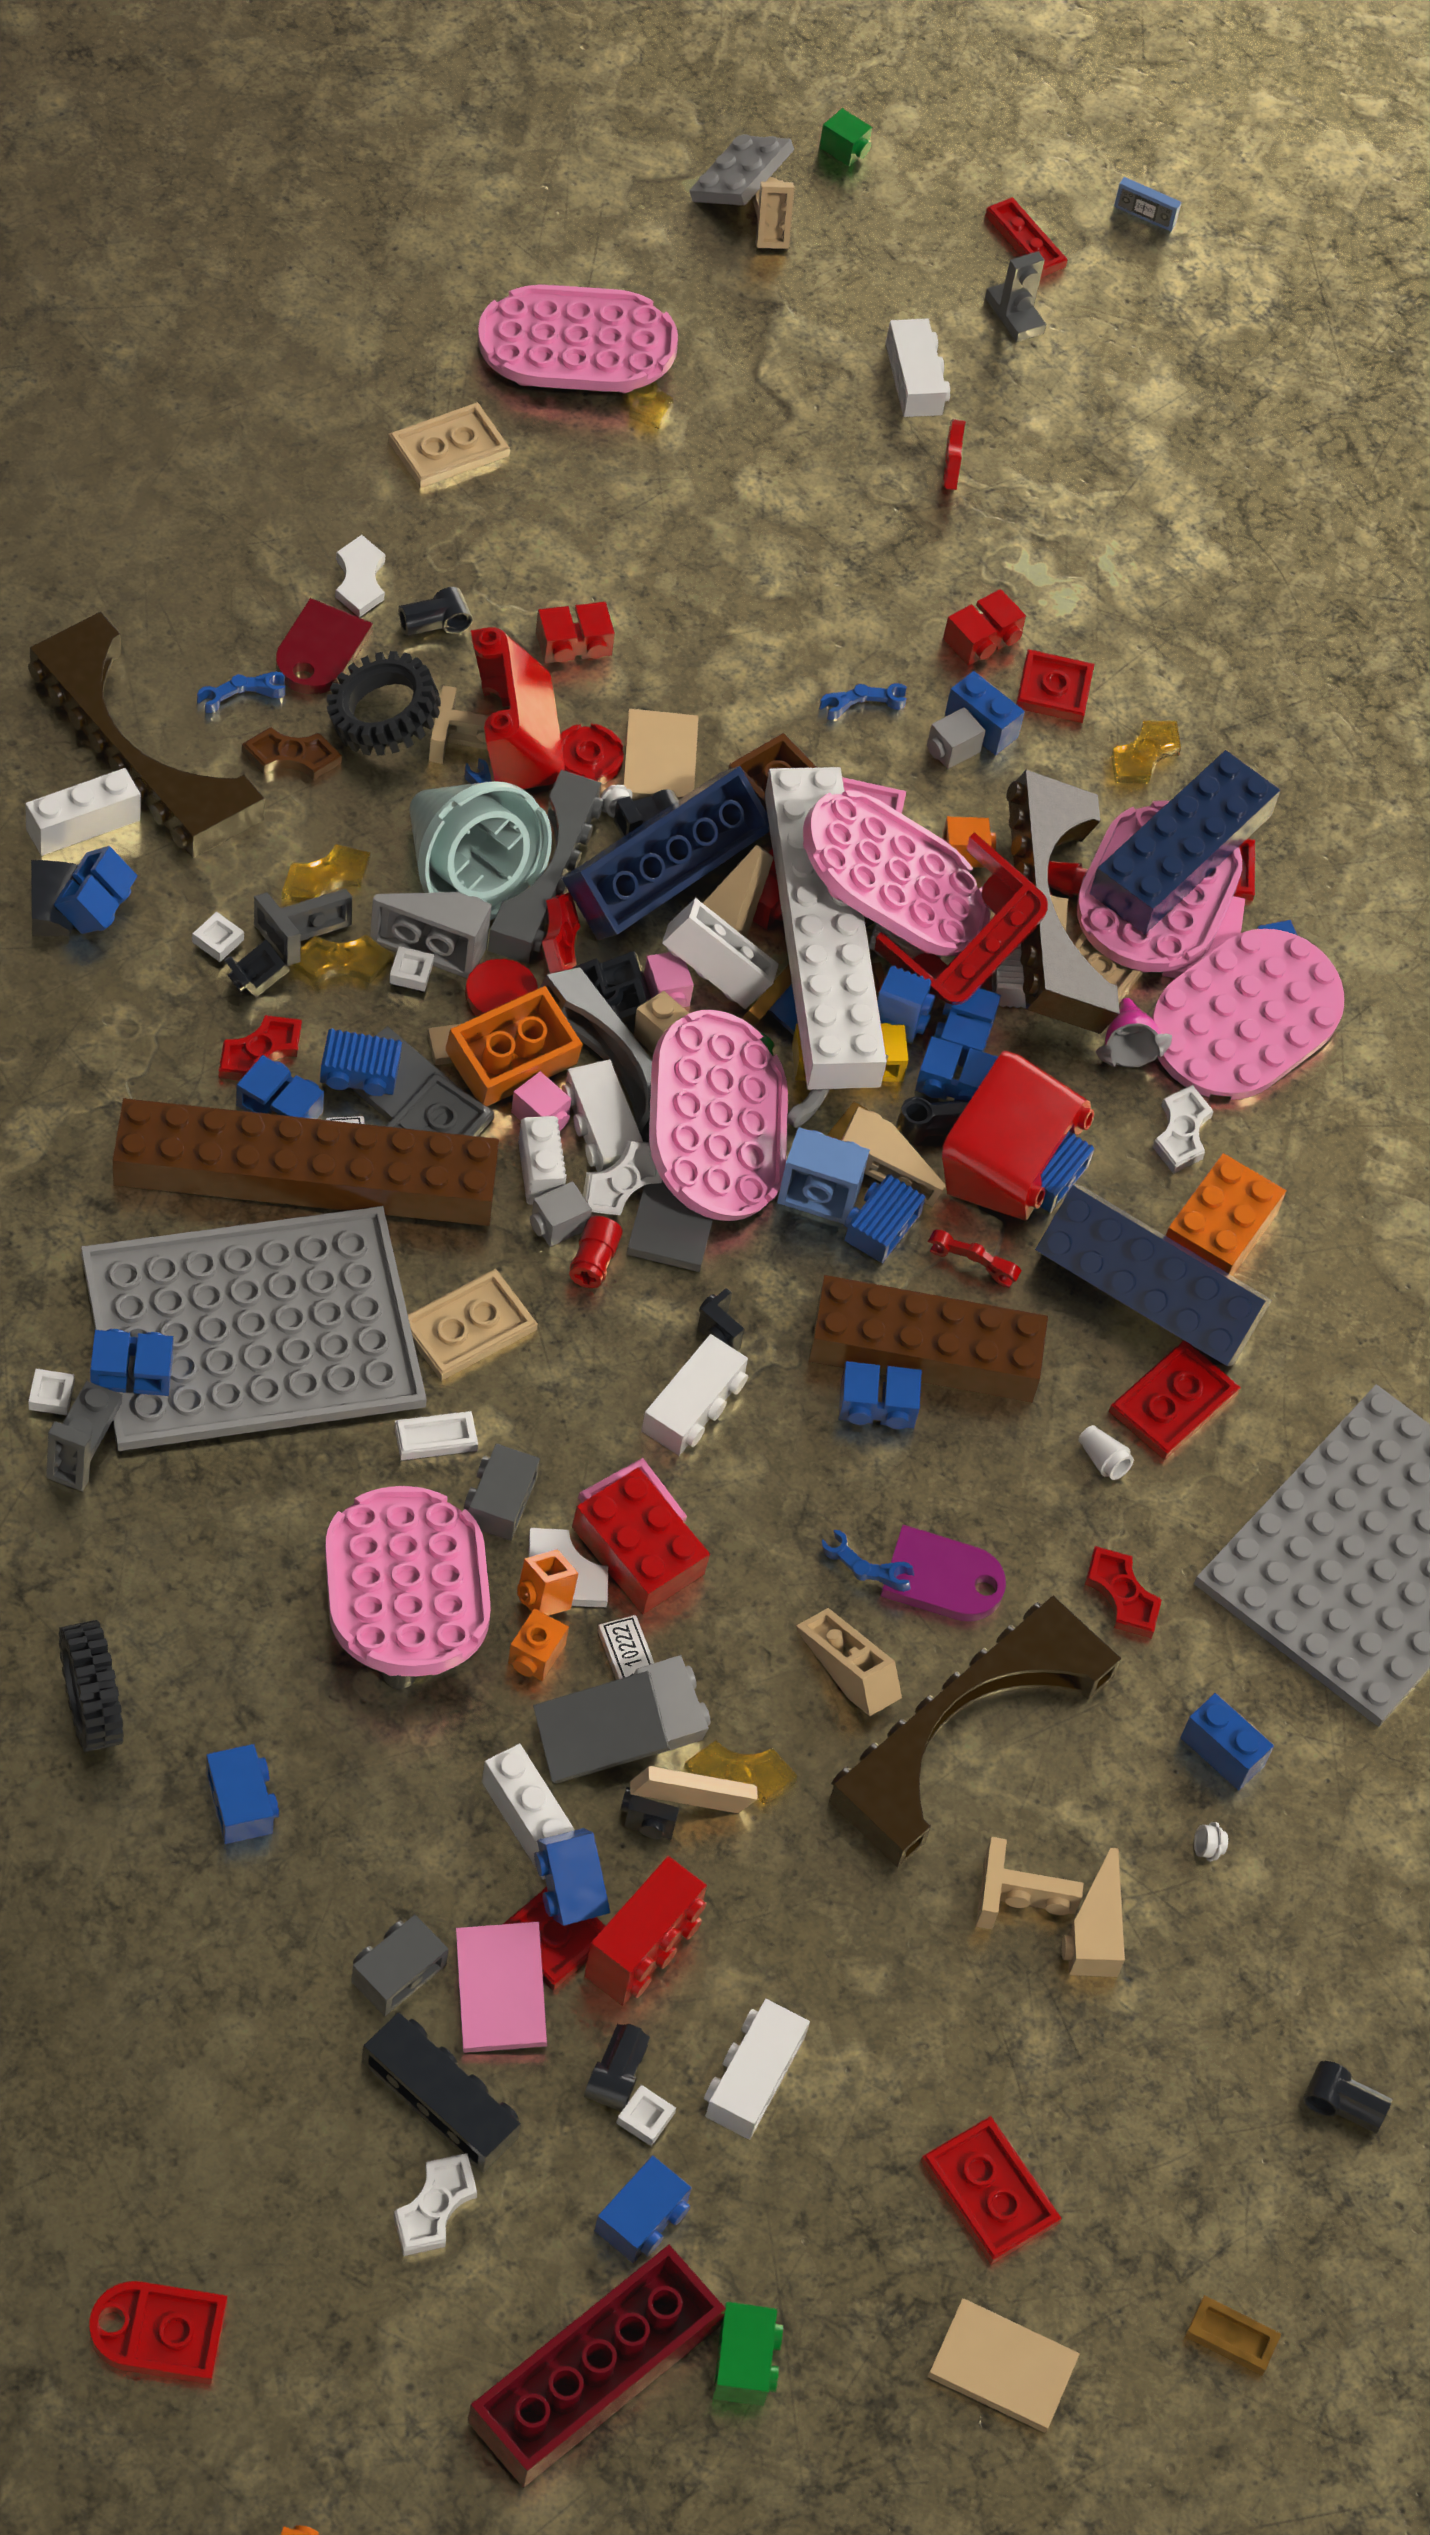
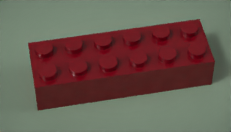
(595, 2365)

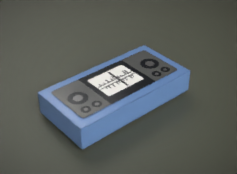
(1147, 204)

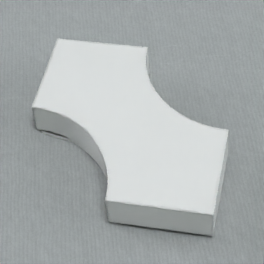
(360, 564)
(1181, 1142)
(610, 1188)
(592, 1579)
(424, 2220)

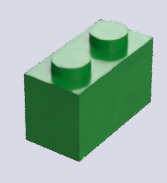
(745, 2354)

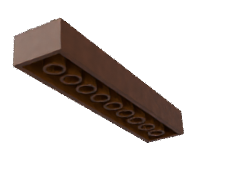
(305, 1161)

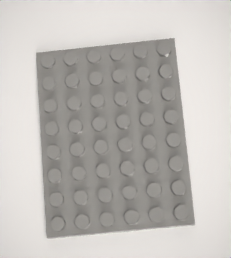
(265, 1325)
(1343, 1560)

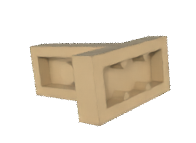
(774, 213)
(455, 727)
(1021, 1888)

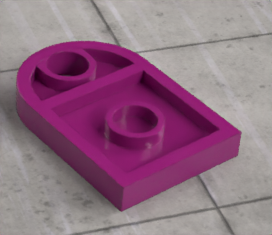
(946, 1576)

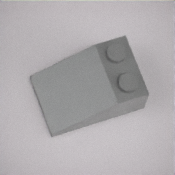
(436, 923)

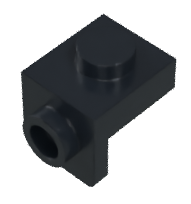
(257, 969)
(717, 1322)
(649, 1816)

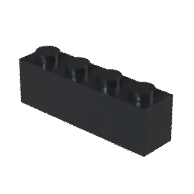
(441, 2091)

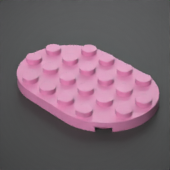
(577, 338)
(894, 872)
(1181, 934)
(1249, 1013)
(718, 1115)
(407, 1581)

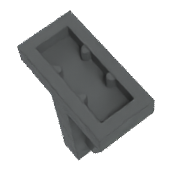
(1016, 297)
(290, 925)
(77, 1439)

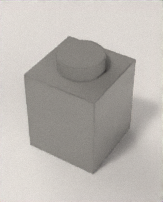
(955, 738)
(560, 1214)

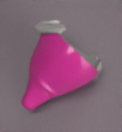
(1132, 1038)

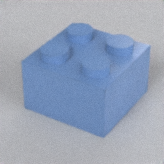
(823, 1175)

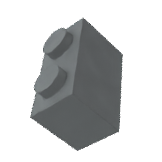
(503, 1490)
(398, 1964)

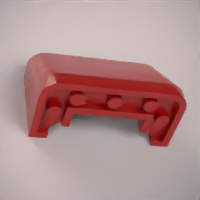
(526, 738)
(1010, 1136)

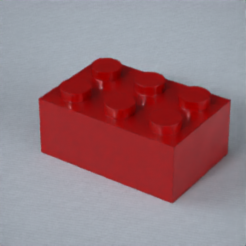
(640, 1540)
(646, 1931)

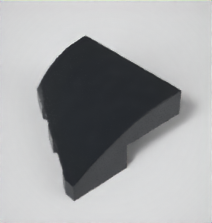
(47, 883)
(620, 984)

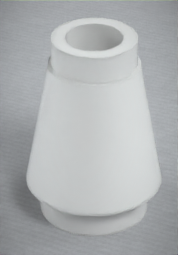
(1107, 1454)

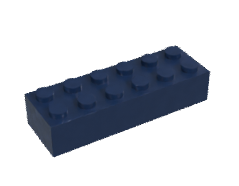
(1184, 842)
(667, 853)
(1153, 1275)

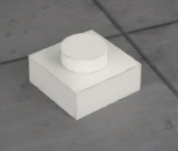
(218, 936)
(411, 968)
(51, 1392)
(646, 2115)

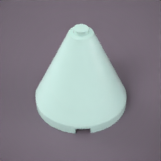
(480, 840)

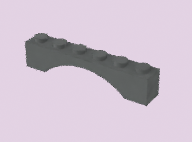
(522, 919)
(606, 1035)

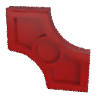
(953, 454)
(561, 933)
(274, 1039)
(1132, 1605)

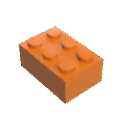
(512, 1045)
(1227, 1214)

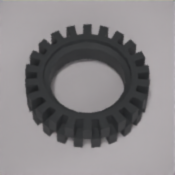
(395, 729)
(91, 1685)

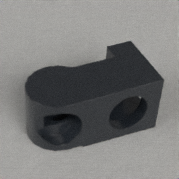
(632, 814)

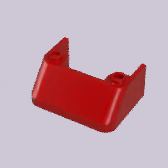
(1017, 911)

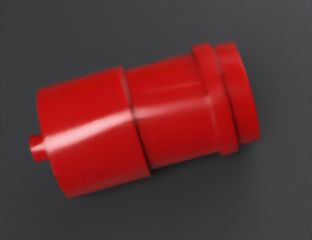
(595, 1251)

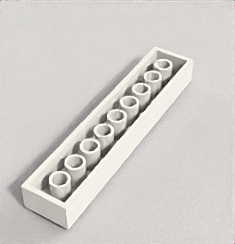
(824, 945)

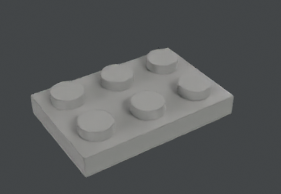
(740, 169)

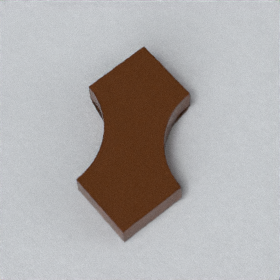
(305, 754)

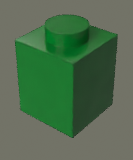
(846, 137)

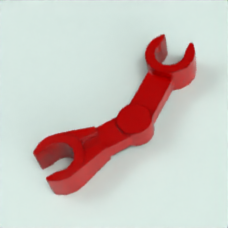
(1001, 1270)

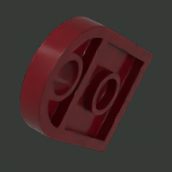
(323, 644)

